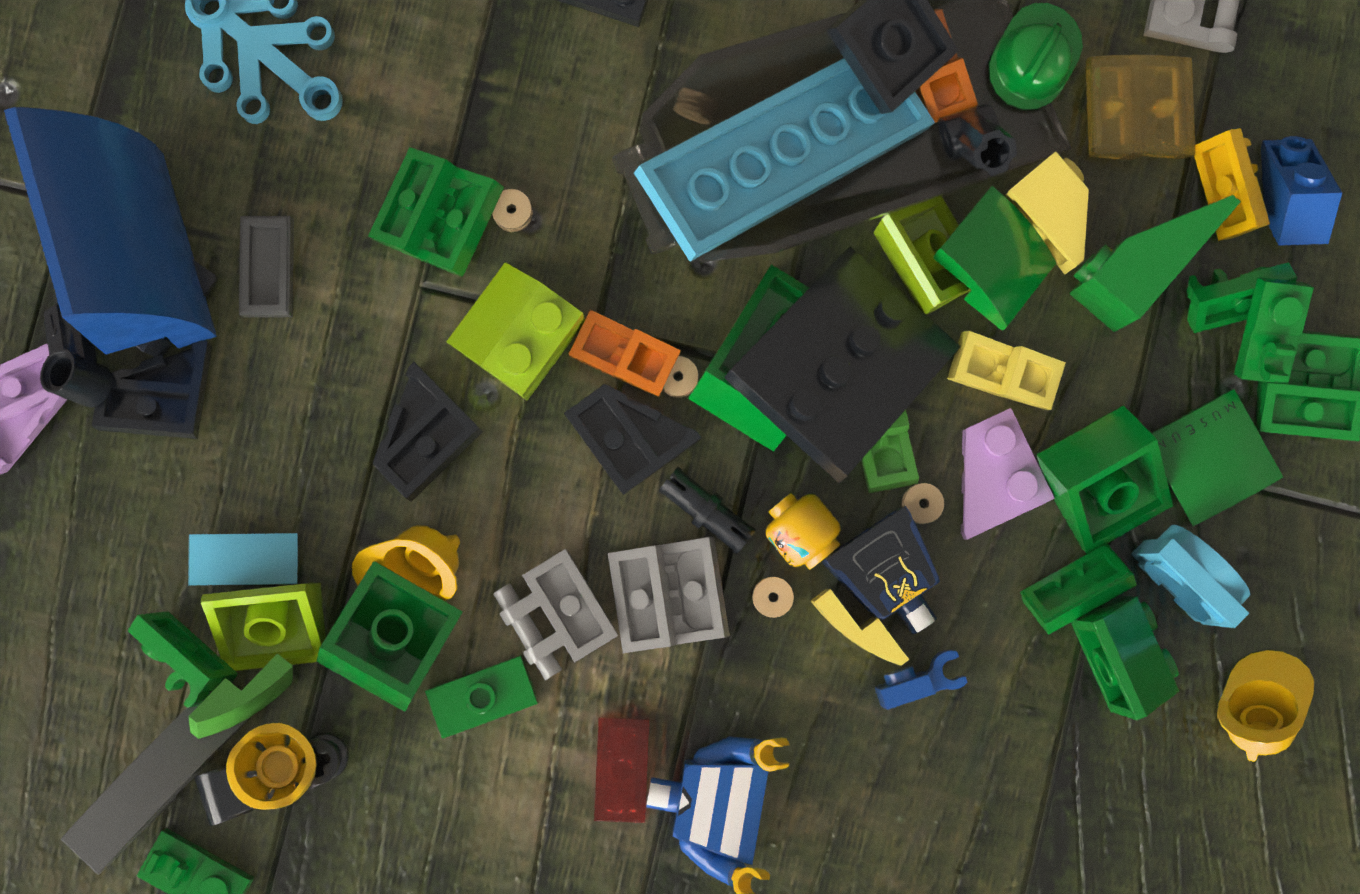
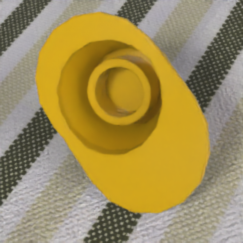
(417, 555)
(1266, 702)

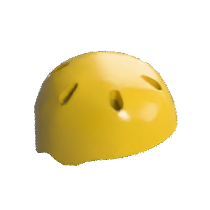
(276, 767)

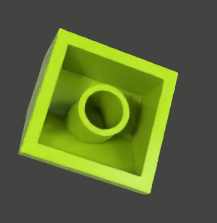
(517, 330)

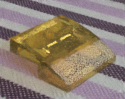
(1140, 106)

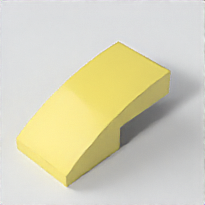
(1006, 370)
(870, 635)

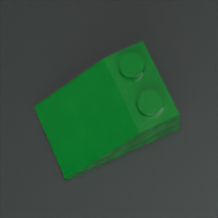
(1130, 277)
(714, 393)

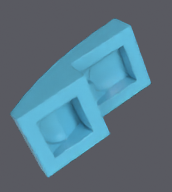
(243, 559)

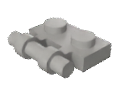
(568, 605)

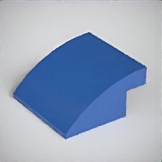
(109, 230)

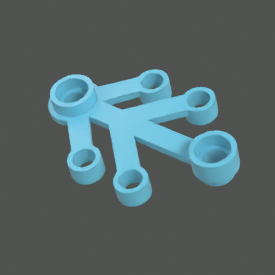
(257, 46)

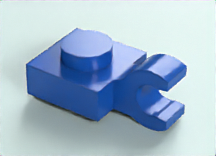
(907, 686)

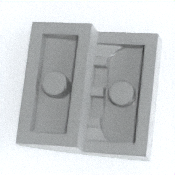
(668, 594)

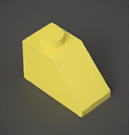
(1056, 207)

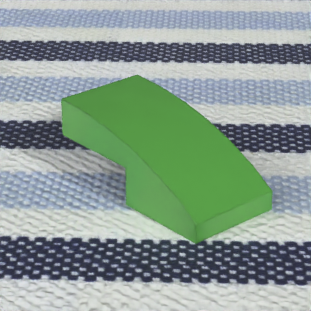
(891, 460)
(231, 706)

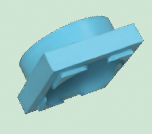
(1195, 576)

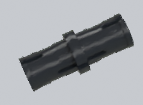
(707, 510)

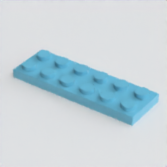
(773, 156)

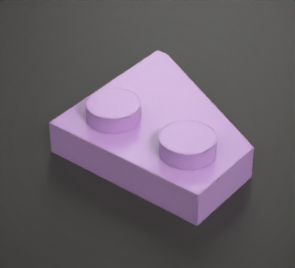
(23, 405)
(998, 474)

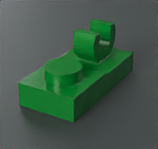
(1226, 299)
(1273, 330)
(171, 642)
(186, 868)

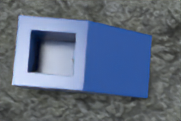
(1298, 191)

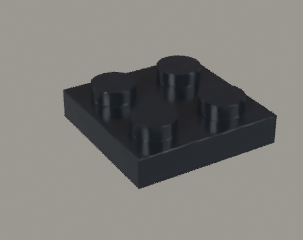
(892, 47)

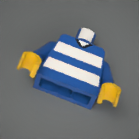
(721, 806)

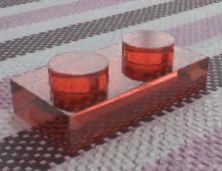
(621, 769)

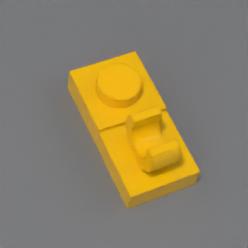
(1227, 172)

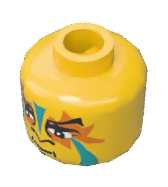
(803, 530)

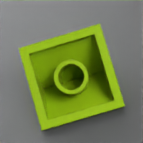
(910, 242)
(266, 621)

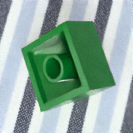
(1107, 478)
(388, 636)
(1127, 657)

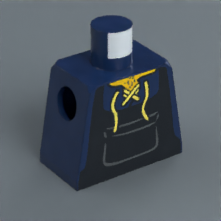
(888, 570)

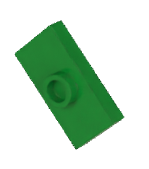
(1078, 588)
(481, 697)

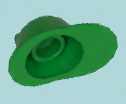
(1035, 56)

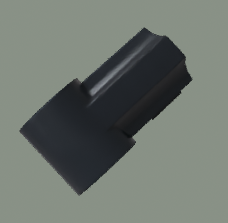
(977, 138)
(72, 364)

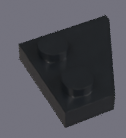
(158, 395)
(423, 435)
(628, 436)

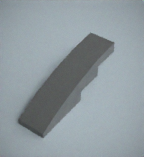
(143, 792)

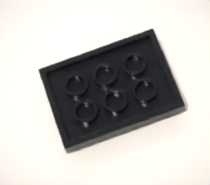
(843, 364)

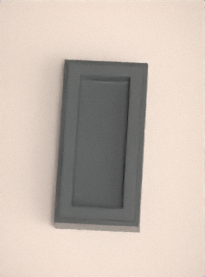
(266, 266)

